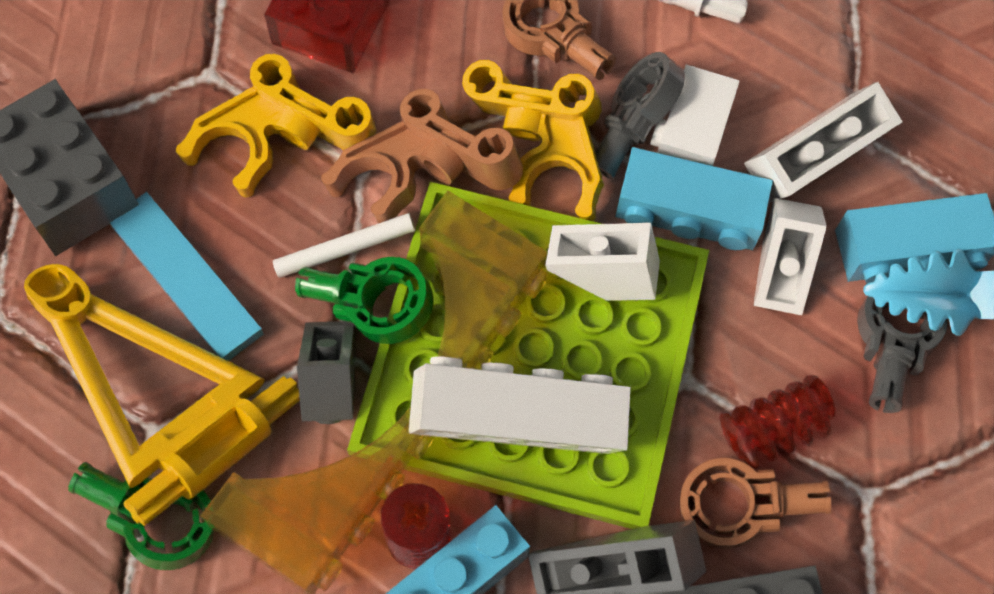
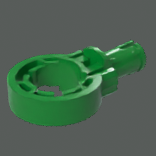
(357, 292)
(112, 493)

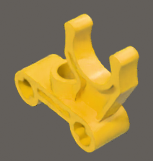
(280, 111)
(544, 116)

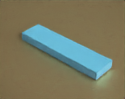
(187, 278)

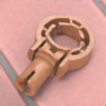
(560, 40)
(783, 500)

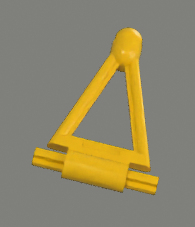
(197, 442)

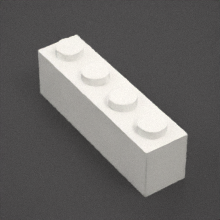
(519, 407)

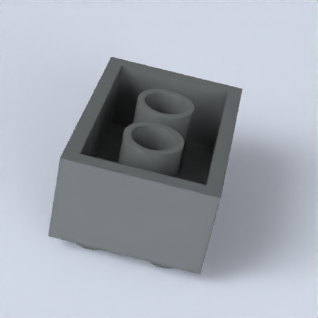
(59, 169)

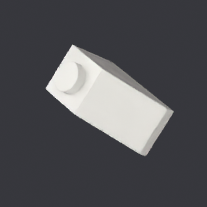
(789, 255)
(606, 259)

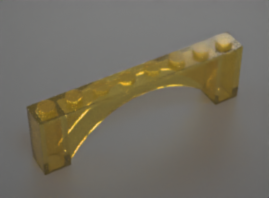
(310, 518)

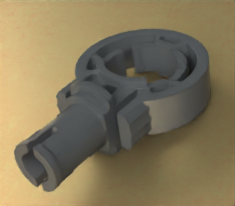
(635, 115)
(895, 353)

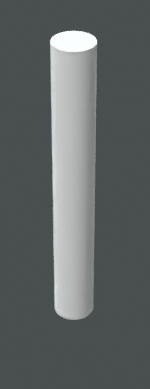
(344, 245)

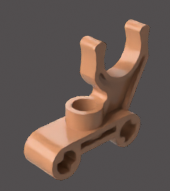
(429, 143)

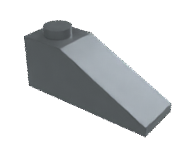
(623, 562)

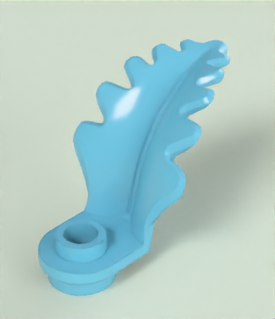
(940, 290)

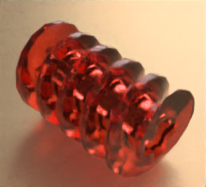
(779, 420)
(416, 505)

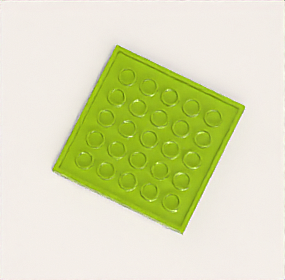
(561, 330)

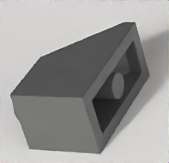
(327, 372)

